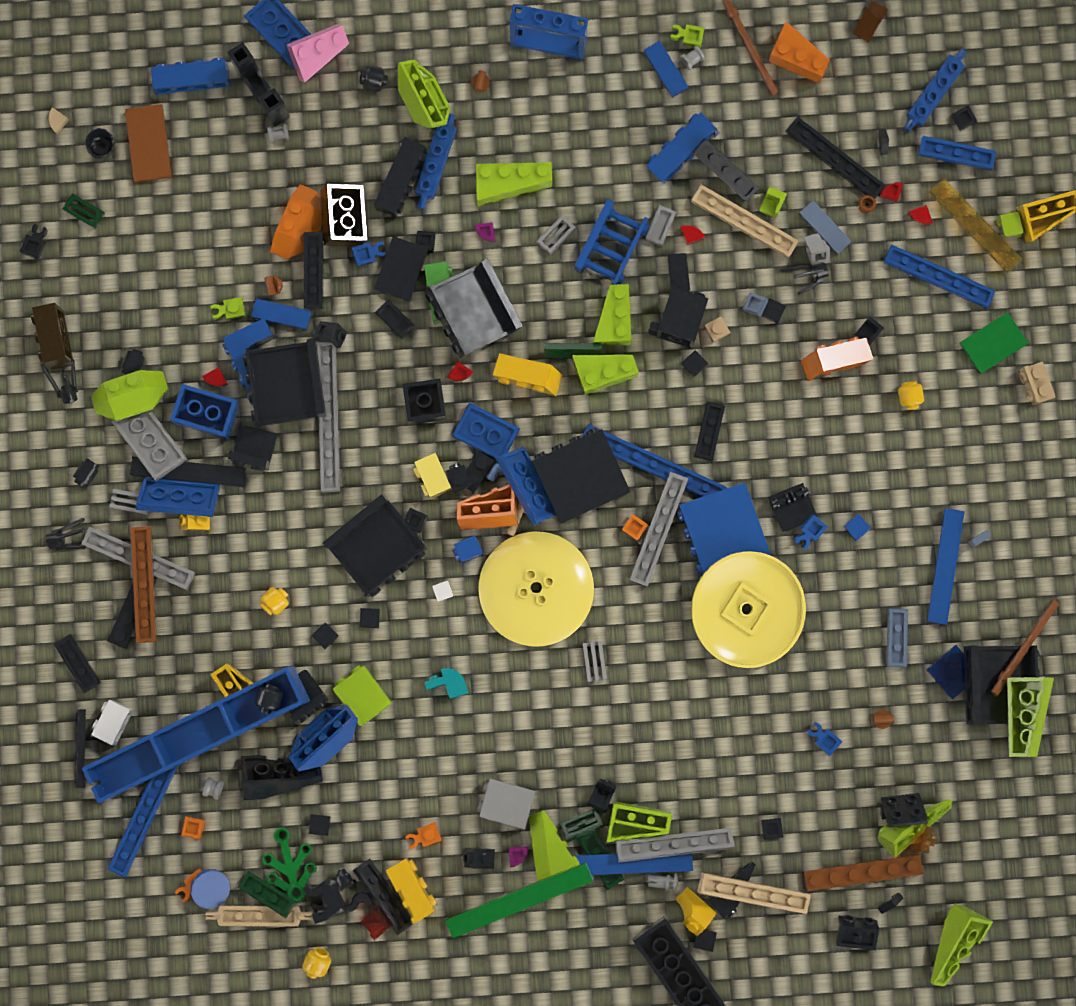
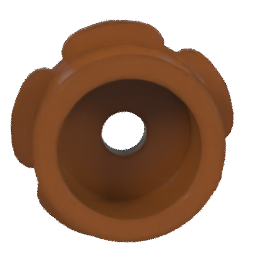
(866, 199)

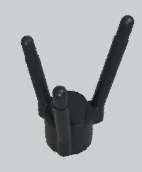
(816, 271)
(67, 391)
(57, 538)

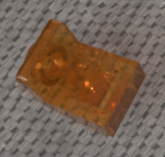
(924, 841)

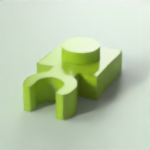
(691, 35)
(232, 309)

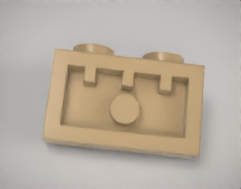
(1037, 383)

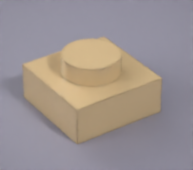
(717, 329)

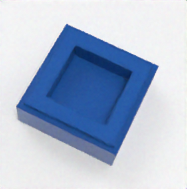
(857, 527)

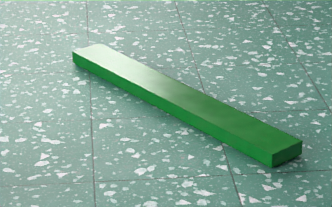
(519, 900)

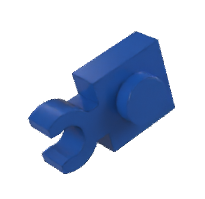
(365, 254)
(812, 529)
(826, 740)

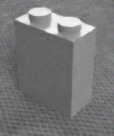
(506, 803)

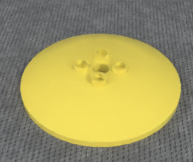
(775, 612)
(541, 616)

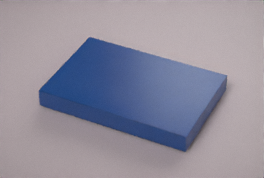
(485, 431)

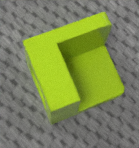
(772, 202)
(1010, 224)

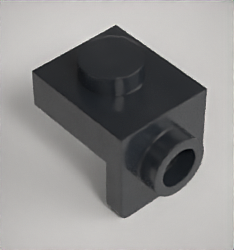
(458, 477)
(602, 795)
(479, 858)

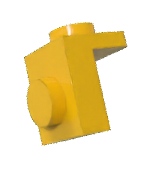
(193, 522)

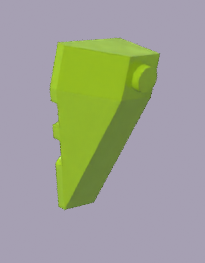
(899, 838)
(548, 849)
(959, 934)

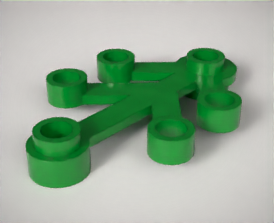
(289, 868)

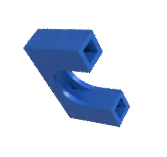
(247, 337)

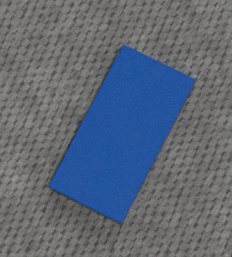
(276, 26)
(526, 485)
(178, 497)

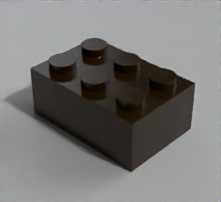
(343, 215)
(52, 336)

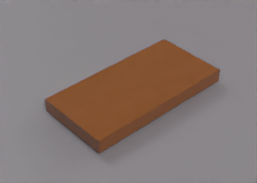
(148, 143)

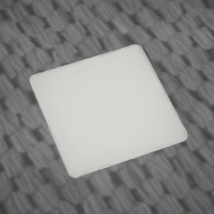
(442, 591)

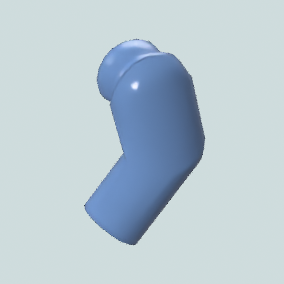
(494, 473)

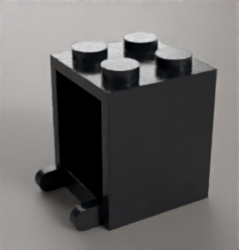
(680, 317)

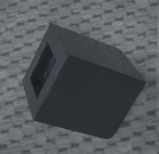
(869, 330)

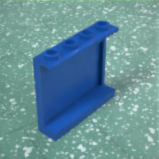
(722, 526)

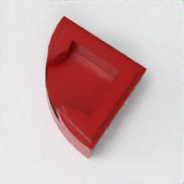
(892, 191)
(921, 215)
(691, 234)
(460, 372)
(215, 378)

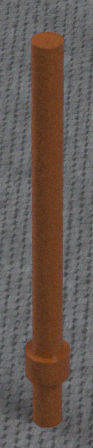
(733, 15)
(1002, 678)

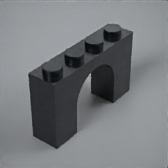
(266, 96)

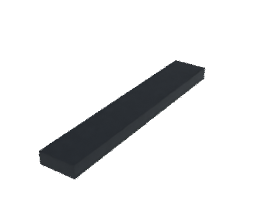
(835, 158)
(197, 473)

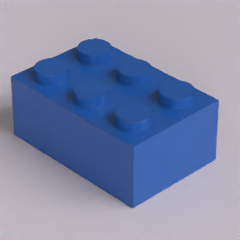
(205, 411)

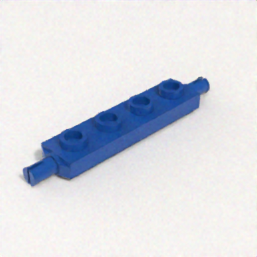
(935, 90)
(435, 162)

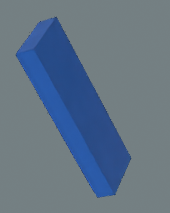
(665, 69)
(281, 314)

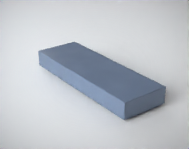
(827, 229)
(897, 637)

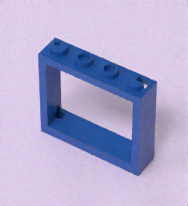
(547, 41)

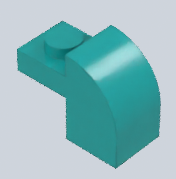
(452, 679)

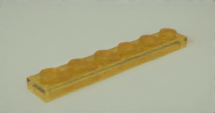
(975, 225)

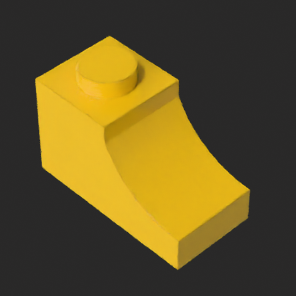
(696, 912)

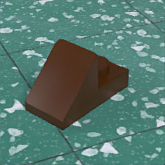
(870, 21)

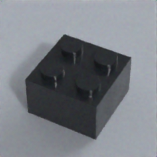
(424, 401)

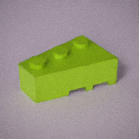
(615, 319)
(603, 371)
(637, 821)

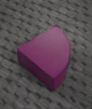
(485, 231)
(517, 855)

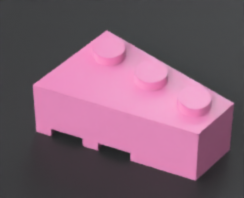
(316, 50)

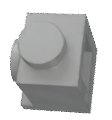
(816, 249)

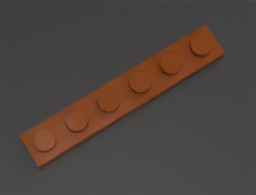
(143, 584)
(863, 872)

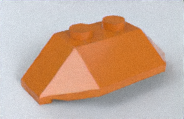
(300, 216)

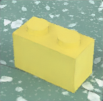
(432, 475)

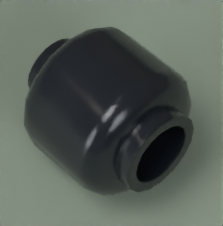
(373, 78)
(268, 698)

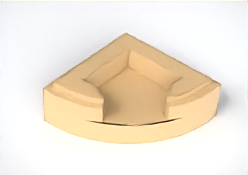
(57, 120)

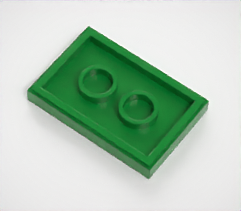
(993, 343)

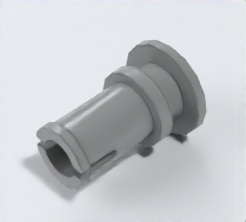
(664, 882)

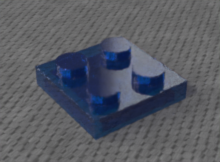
(949, 672)

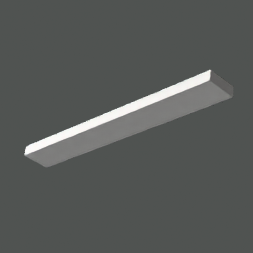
(329, 425)

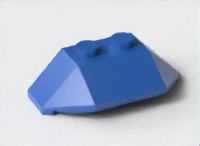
(323, 738)

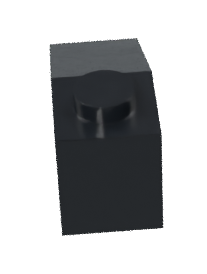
(724, 906)

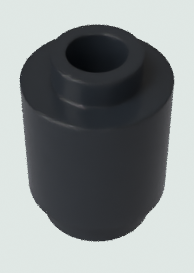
(132, 362)
(86, 473)

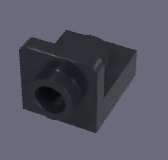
(330, 333)

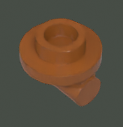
(480, 81)
(273, 285)
(882, 719)

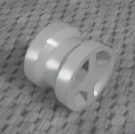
(213, 788)

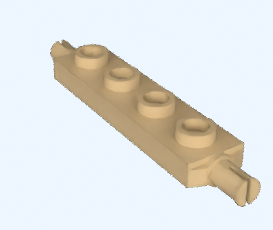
(256, 916)

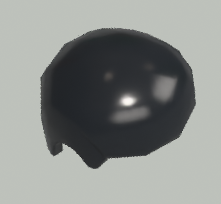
(99, 143)

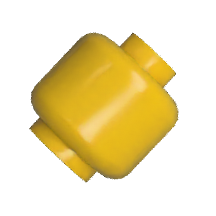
(911, 394)
(274, 601)
(316, 963)

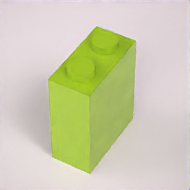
(362, 694)

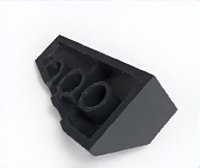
(268, 777)

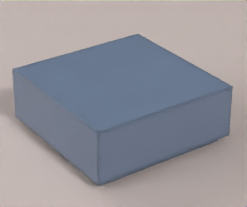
(755, 304)
(979, 538)

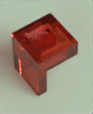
(375, 924)

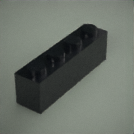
(400, 177)

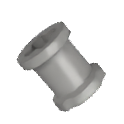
(692, 58)
(278, 133)

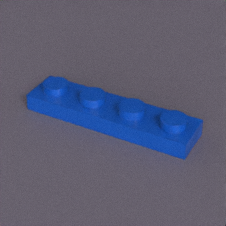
(957, 153)

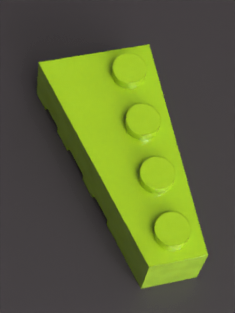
(510, 180)
(1027, 713)

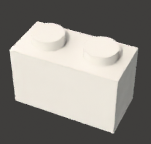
(112, 722)

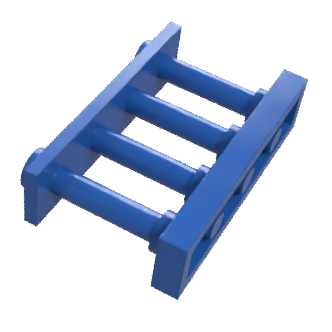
(592, 245)

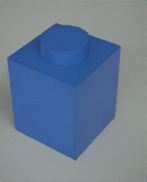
(467, 549)

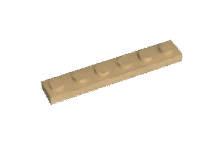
(744, 221)
(753, 893)

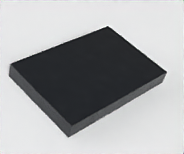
(401, 269)

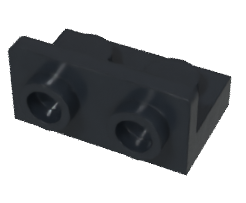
(857, 932)

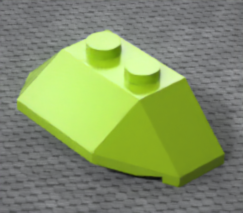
(422, 95)
(129, 394)

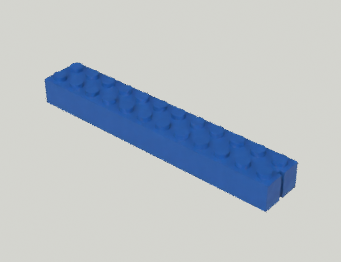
(191, 736)

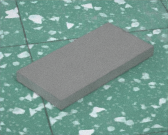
(151, 443)

